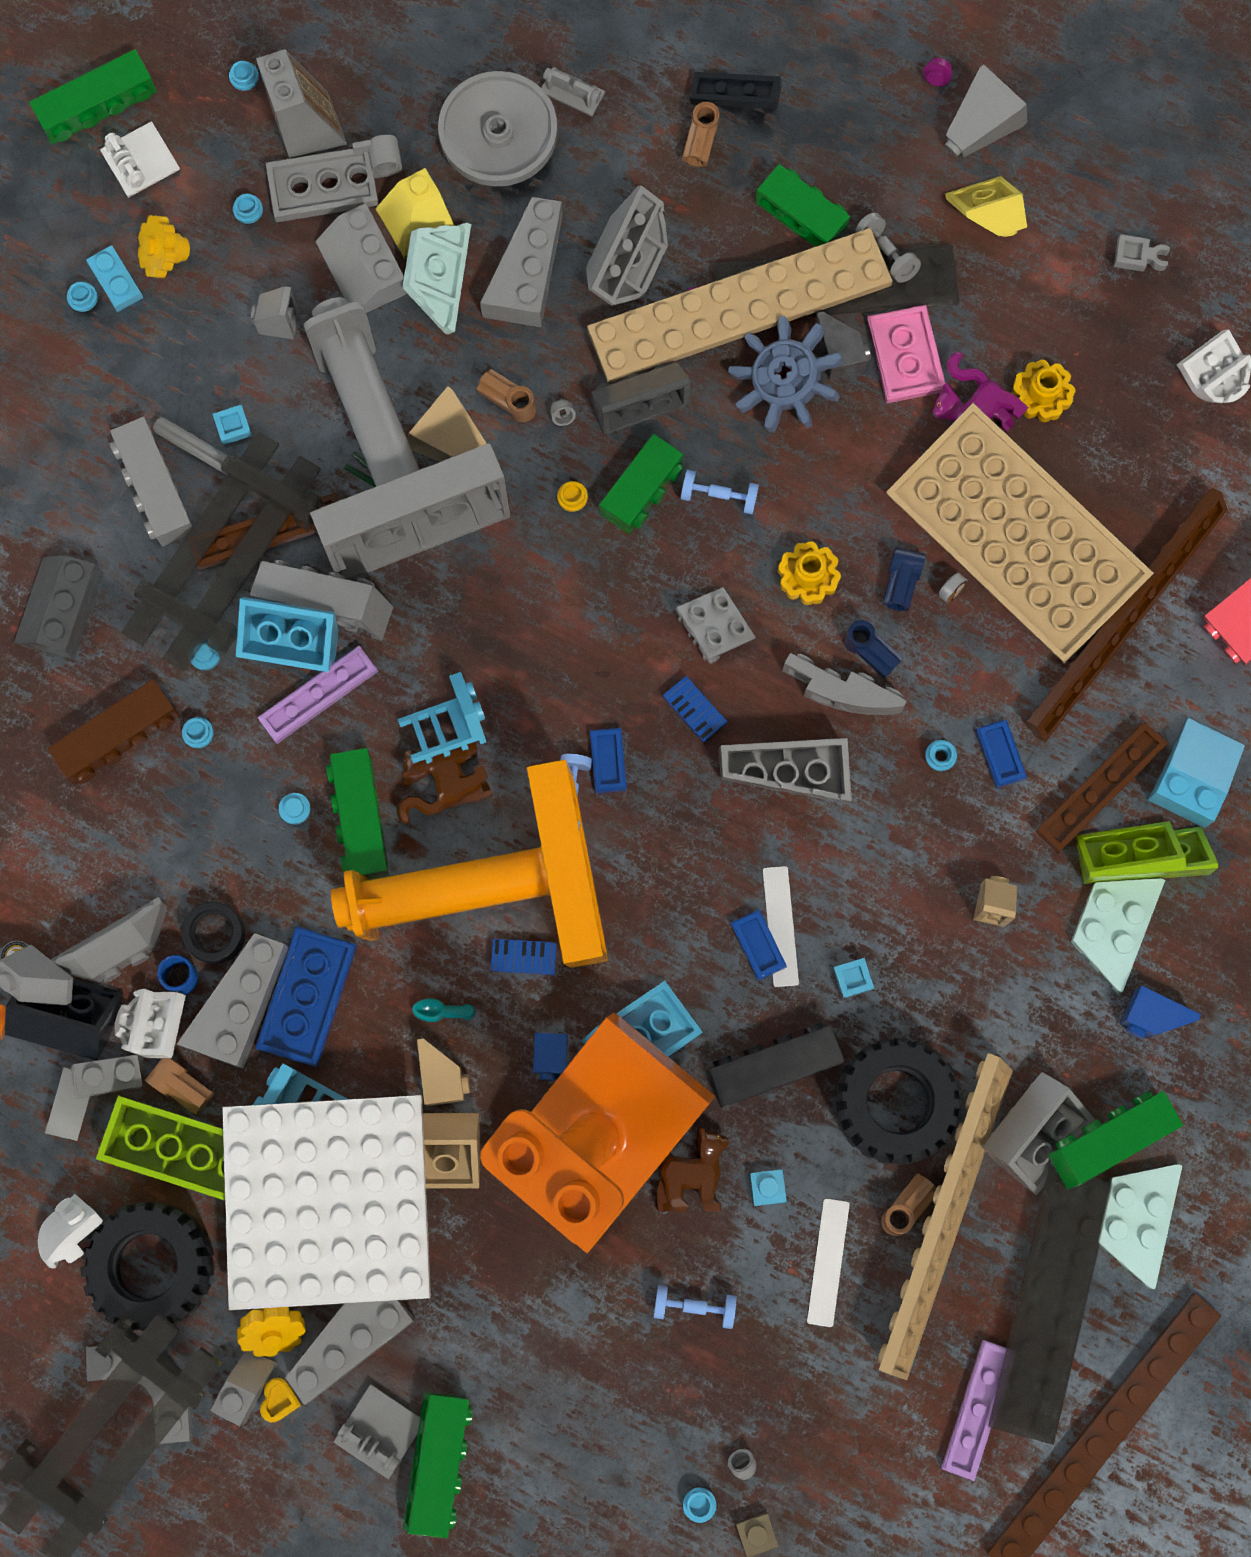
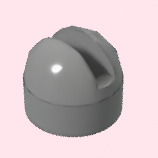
(565, 419)
(742, 1464)

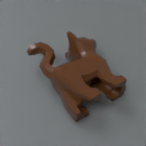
(449, 781)
(692, 1173)

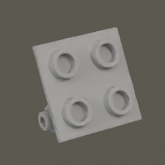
(714, 624)
(378, 1431)

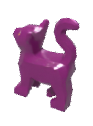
(988, 397)

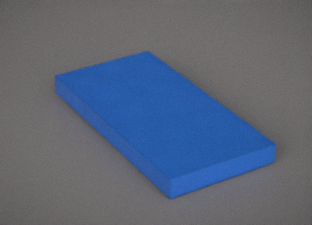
(306, 996)

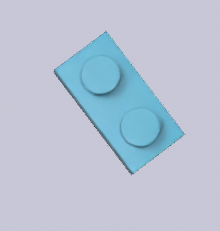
(114, 278)

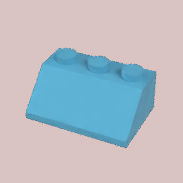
(286, 634)

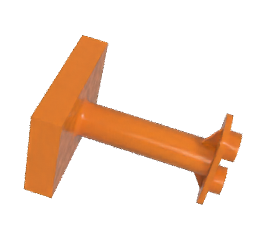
(596, 1132)

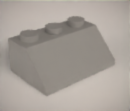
(361, 259)
(1033, 1127)

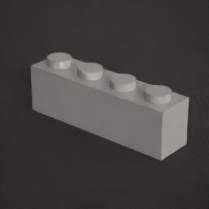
(152, 481)

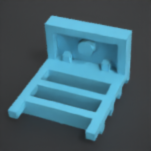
(464, 717)
(289, 1085)

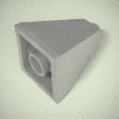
(985, 115)

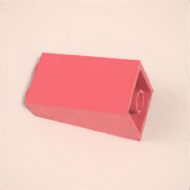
(1233, 623)

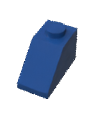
(1154, 1014)

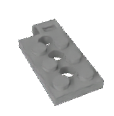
(372, 157)

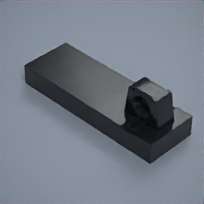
(736, 90)

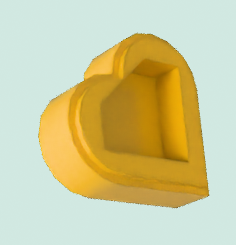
(279, 1400)

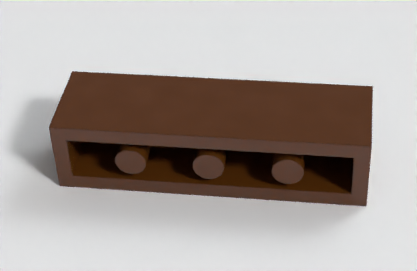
(113, 733)

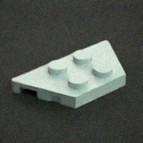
(436, 271)
(1115, 926)
(1140, 1220)

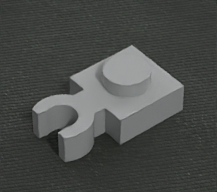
(1135, 253)

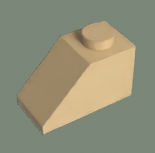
(996, 901)
(440, 1077)

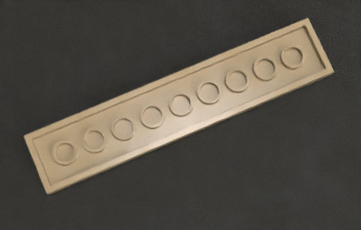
(739, 305)
(943, 1226)

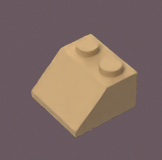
(452, 1150)

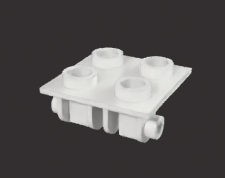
(138, 158)

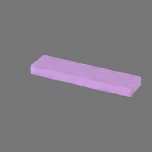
(317, 694)
(971, 1426)

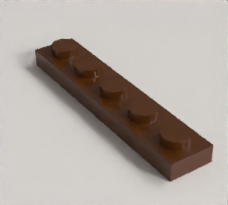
(232, 536)
(1101, 787)

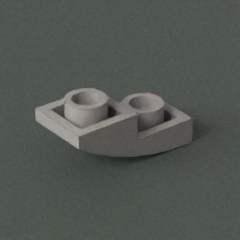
(67, 1110)

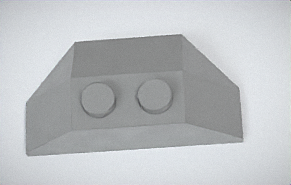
(629, 249)
(116, 946)

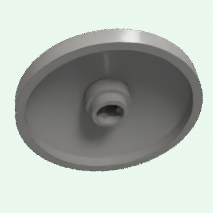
(497, 128)

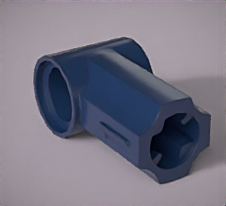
(904, 571)
(875, 651)

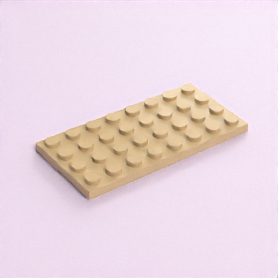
(1019, 533)

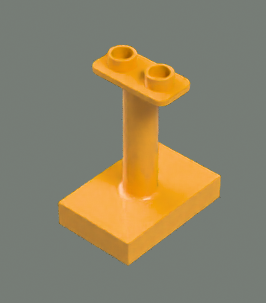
(553, 869)

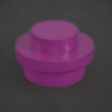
(938, 72)

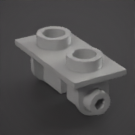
(572, 91)

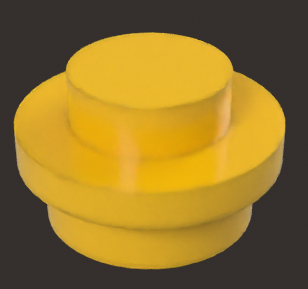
(572, 496)

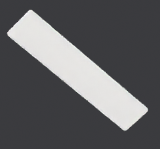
(781, 922)
(828, 1263)

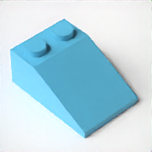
(1197, 773)
(660, 1020)

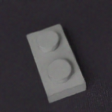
(106, 1076)

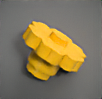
(160, 247)
(1044, 390)
(809, 573)
(270, 1331)

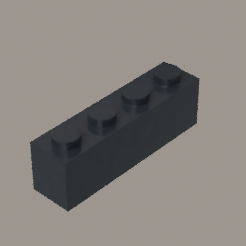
(776, 1065)

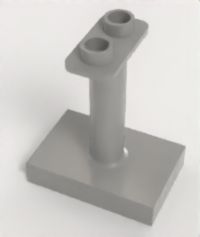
(409, 505)

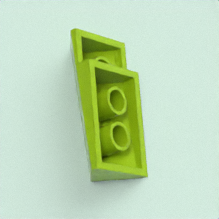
(1144, 853)

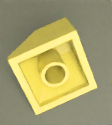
(992, 205)
(411, 206)

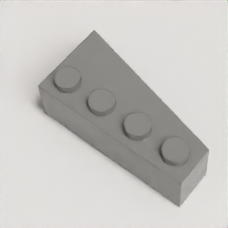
(525, 271)
(237, 1006)

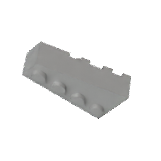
(354, 603)
(795, 767)
(345, 1343)

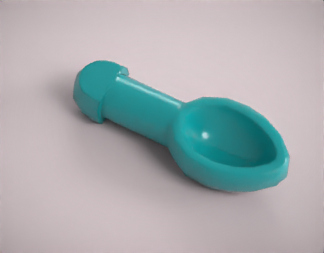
(434, 1010)

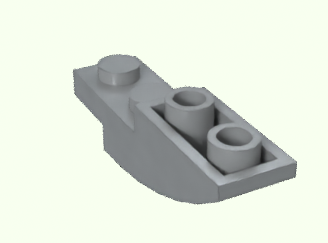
(855, 695)

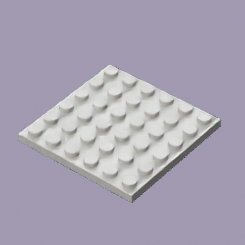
(326, 1202)

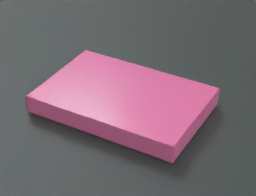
(906, 354)

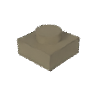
(757, 1535)

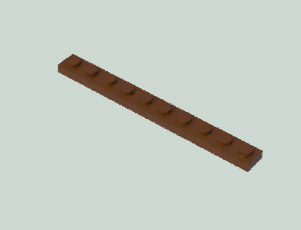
(1121, 624)
(1106, 1430)

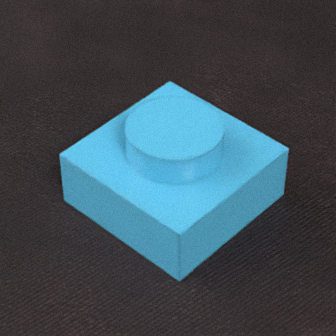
(232, 424)
(853, 978)
(768, 1187)

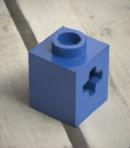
(550, 1055)

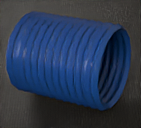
(168, 963)

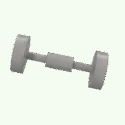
(904, 266)

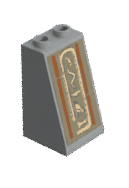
(299, 106)

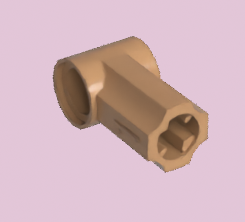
(701, 135)
(506, 394)
(174, 1081)
(910, 1204)

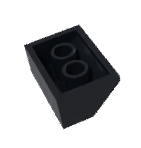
(74, 1028)

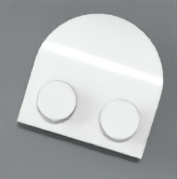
(1217, 370)
(150, 1023)
(65, 1229)

